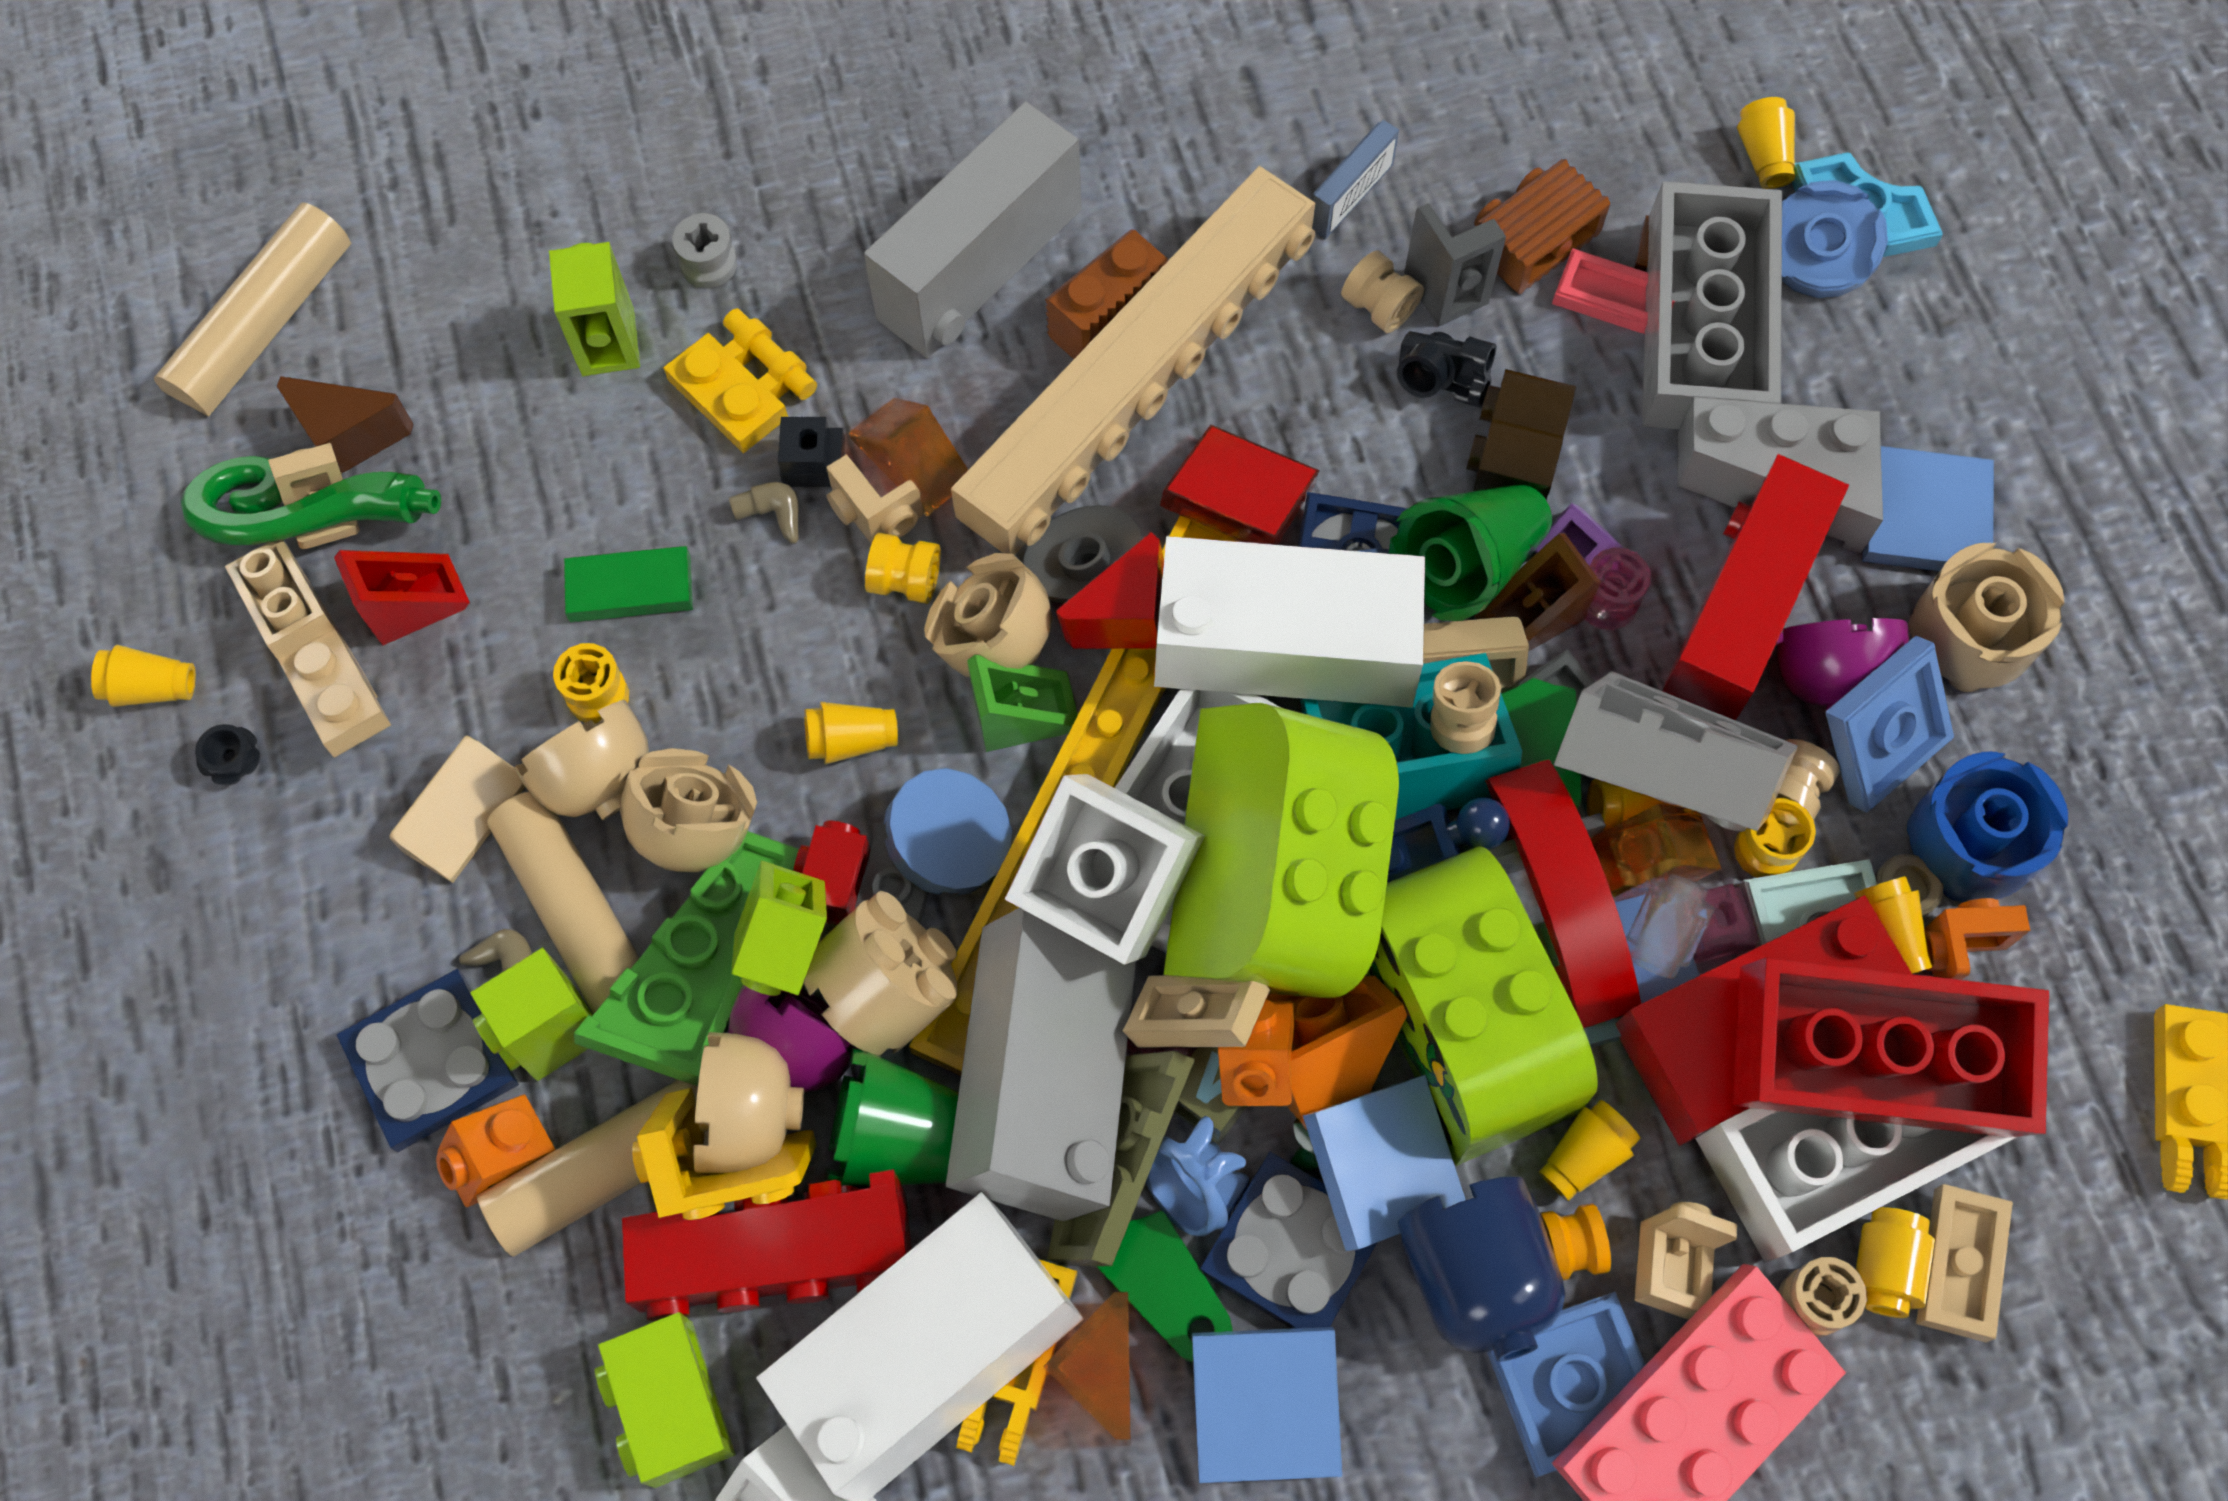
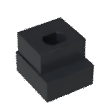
(803, 466)

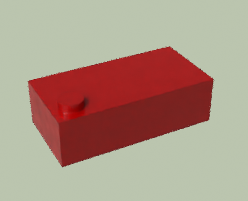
(1755, 587)
(1688, 1035)
(1892, 1048)

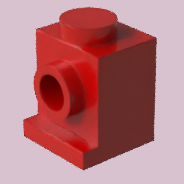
(839, 858)

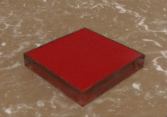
(1239, 487)

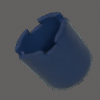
(1486, 1268)

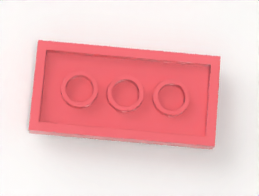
(1706, 1402)

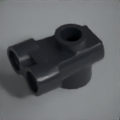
(1446, 364)

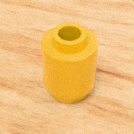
(1895, 1261)

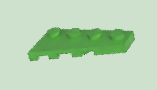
(684, 978)

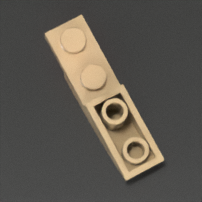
(308, 647)

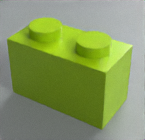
(594, 308)
(779, 930)
(531, 1015)
(663, 1401)

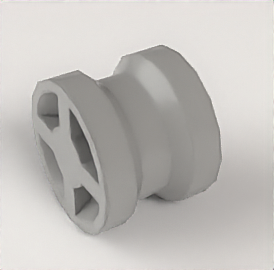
(716, 262)

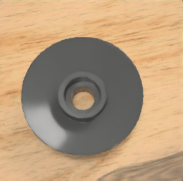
(1080, 548)

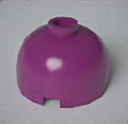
(1832, 657)
(798, 1032)

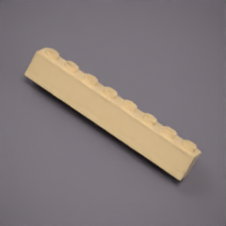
(1134, 363)

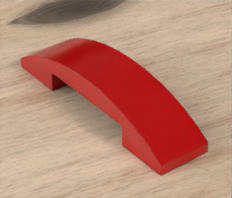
(1569, 892)

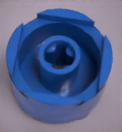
(1988, 826)

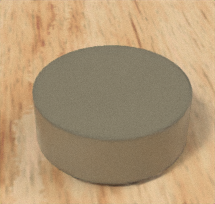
(1918, 877)

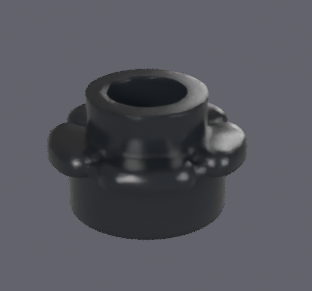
(220, 741)

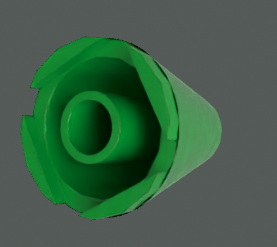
(1472, 544)
(891, 1122)

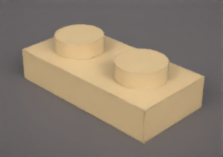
(1195, 1012)
(1966, 1262)

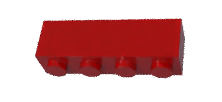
(766, 1249)

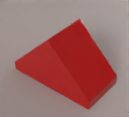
(401, 590)
(1120, 604)

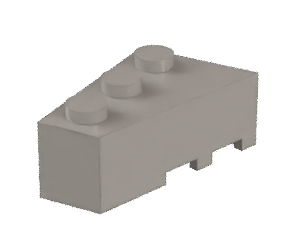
(1733, 443)
(1675, 752)

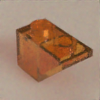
(1653, 847)

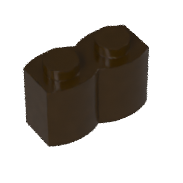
(1524, 432)

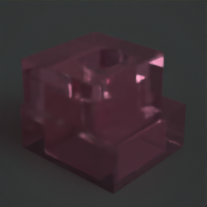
(1731, 939)

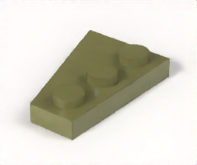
(1147, 1104)

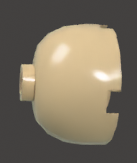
(992, 614)
(586, 764)
(685, 811)
(743, 1104)

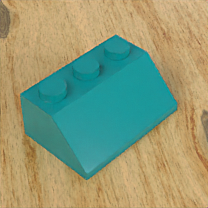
(1424, 768)

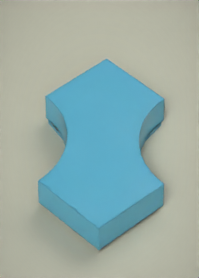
(1905, 208)

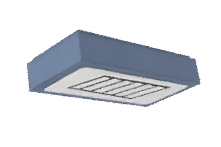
(1354, 178)

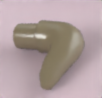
(768, 498)
(502, 945)

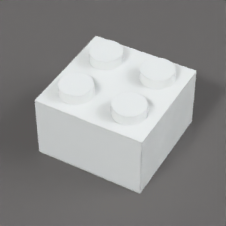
(1104, 867)

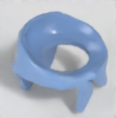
(1197, 1181)

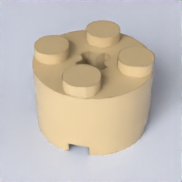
(1989, 615)
(882, 975)

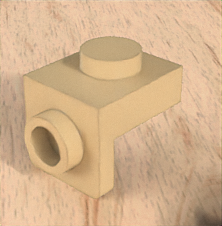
(304, 474)
(858, 501)
(1679, 1257)

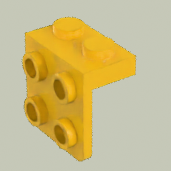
(666, 1161)

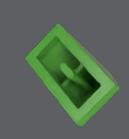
(1020, 703)

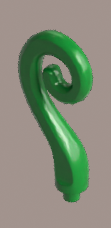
(255, 521)

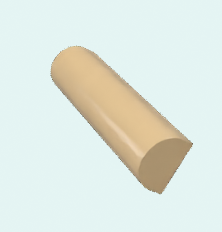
(253, 309)
(563, 895)
(569, 1179)

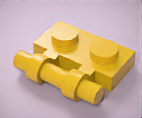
(730, 394)

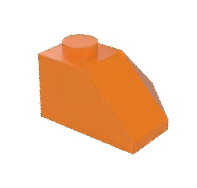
(1340, 1044)

